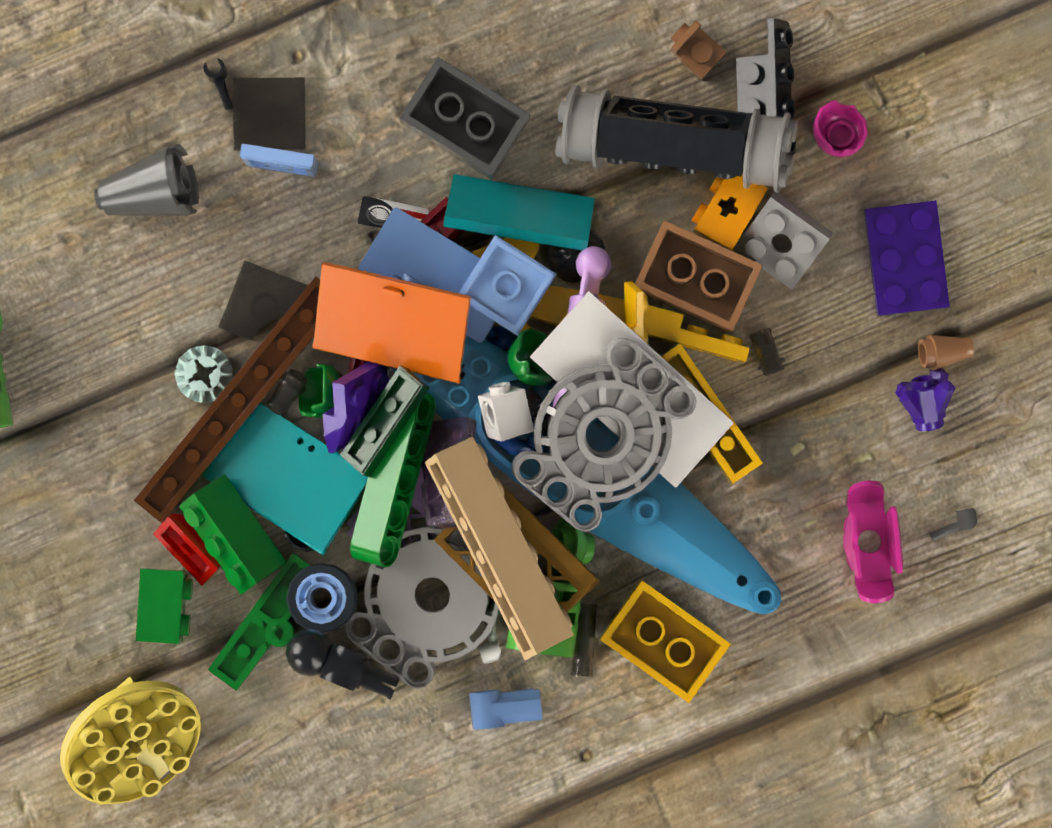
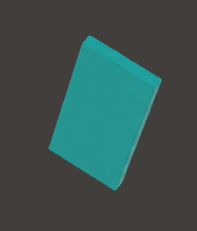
(519, 212)

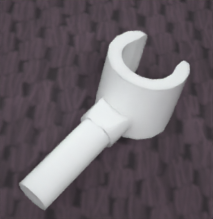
(490, 651)

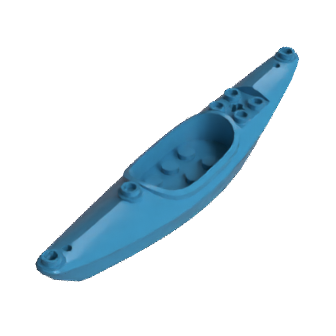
(655, 525)

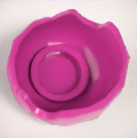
(839, 129)

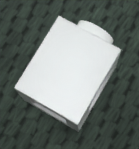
(505, 412)

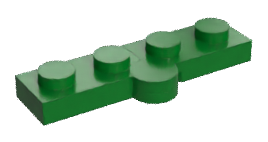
(262, 627)

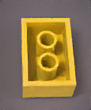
(664, 641)

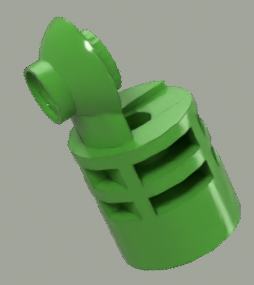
(583, 547)

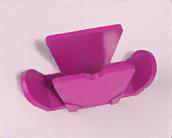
(873, 569)

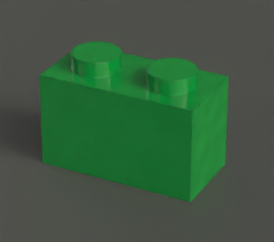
(162, 605)

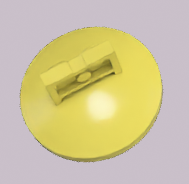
(130, 742)

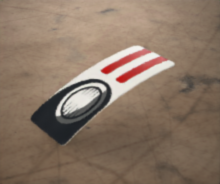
(376, 211)

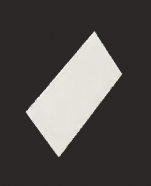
(583, 342)

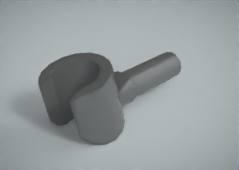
(966, 520)

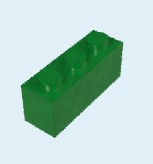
(232, 534)

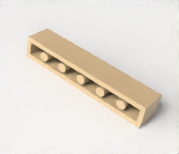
(499, 547)

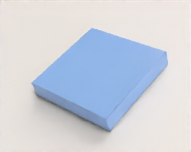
(279, 160)
(507, 285)

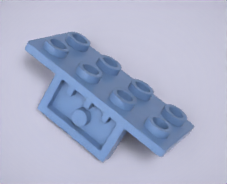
(425, 257)

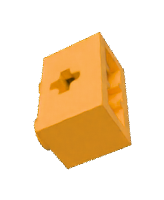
(729, 229)

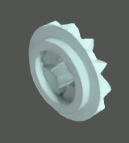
(187, 368)

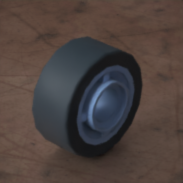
(302, 591)

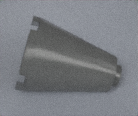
(151, 187)

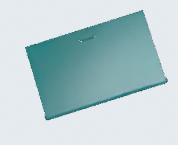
(288, 482)

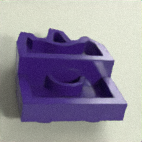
(352, 400)

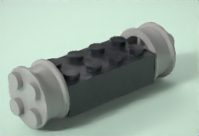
(676, 137)

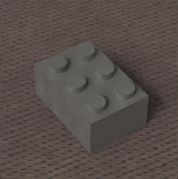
(464, 118)

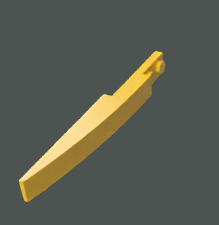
(659, 323)

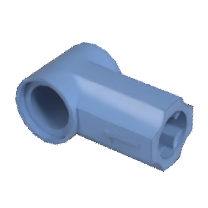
(497, 708)

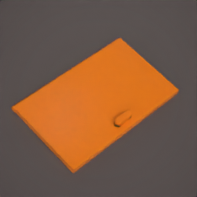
(391, 328)

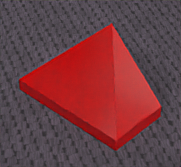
(187, 547)

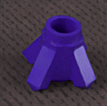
(927, 399)

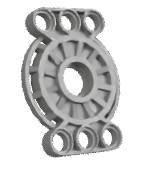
(606, 471)
(411, 625)

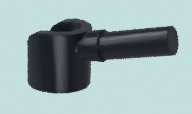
(219, 80)

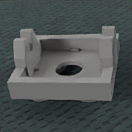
(784, 218)

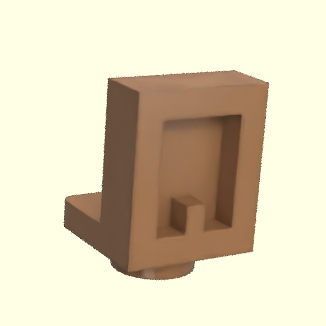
(696, 49)

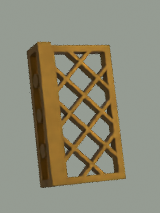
(545, 544)

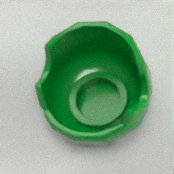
(520, 362)
(319, 391)

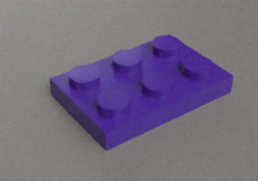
(906, 258)

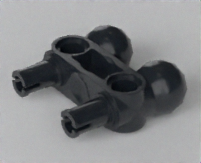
(313, 654)

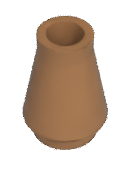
(943, 350)

